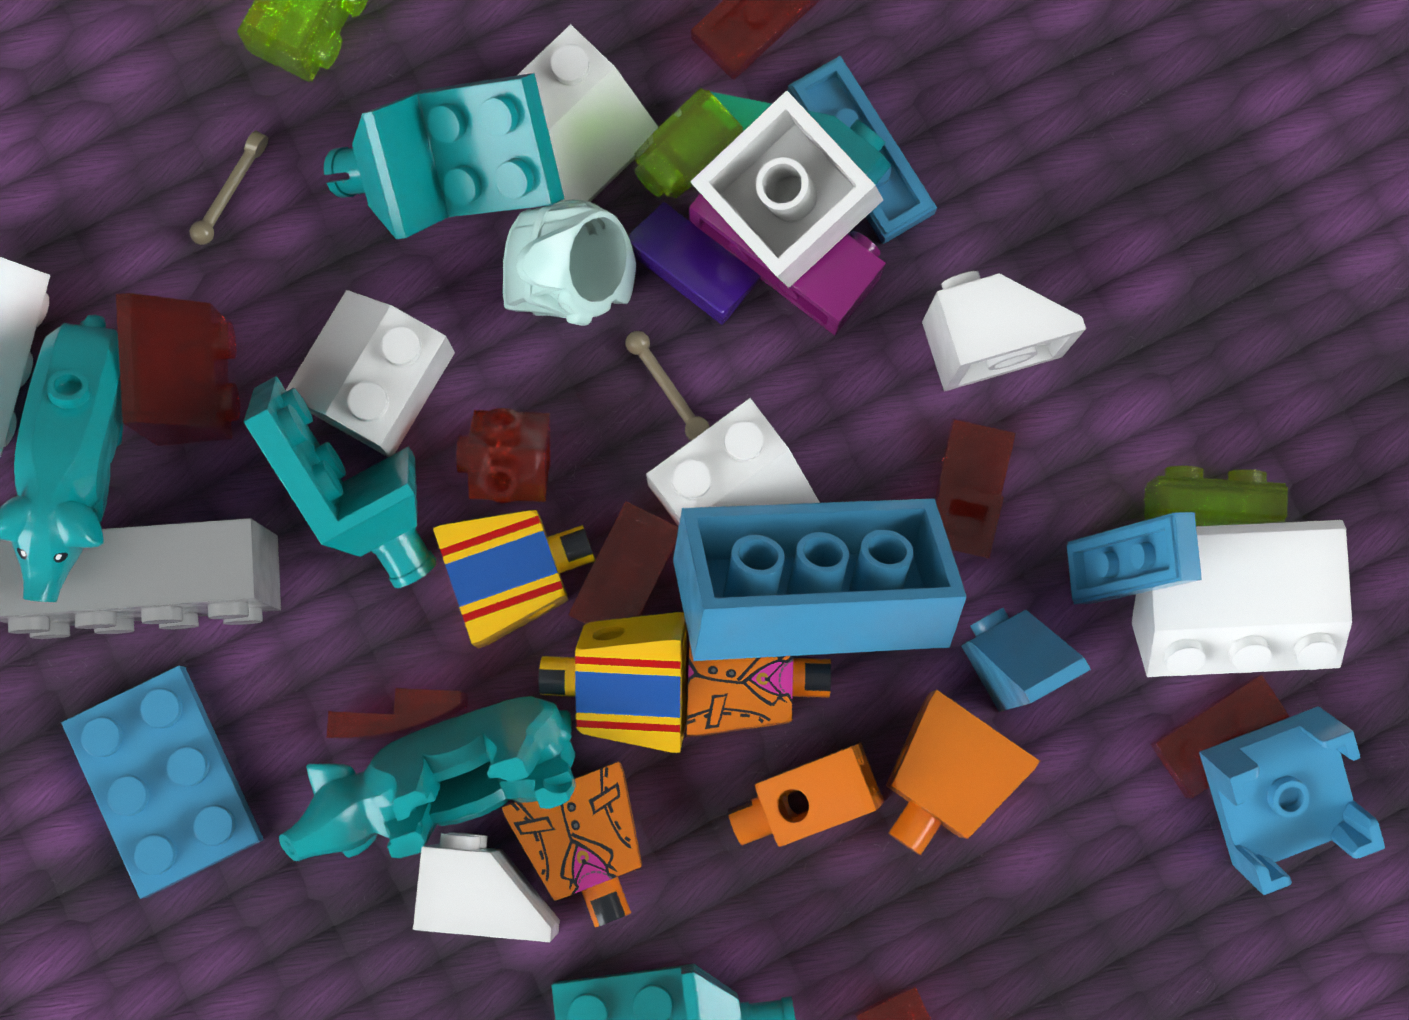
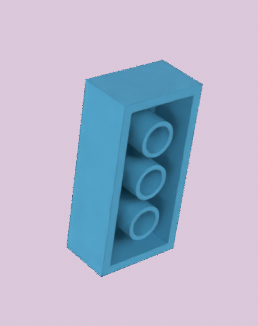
(816, 579)

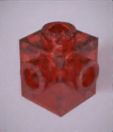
(506, 455)

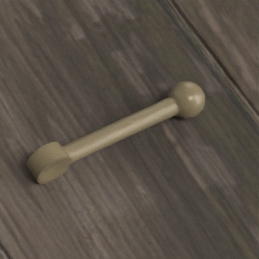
(202, 231)
(638, 344)

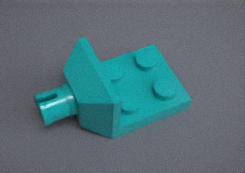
(451, 154)
(354, 516)
(660, 994)

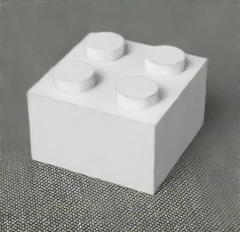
(787, 189)

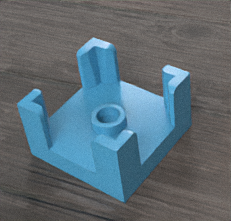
(1287, 794)

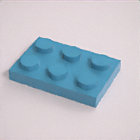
(162, 781)

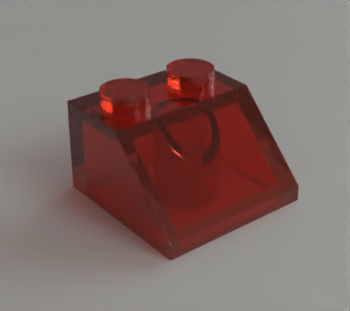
(175, 369)

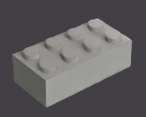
(155, 578)

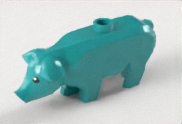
(64, 455)
(438, 778)

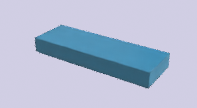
(837, 93)
(1135, 559)

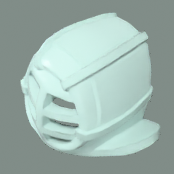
(567, 262)

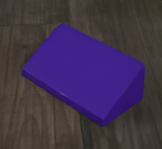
(692, 262)

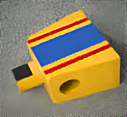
(508, 570)
(626, 680)

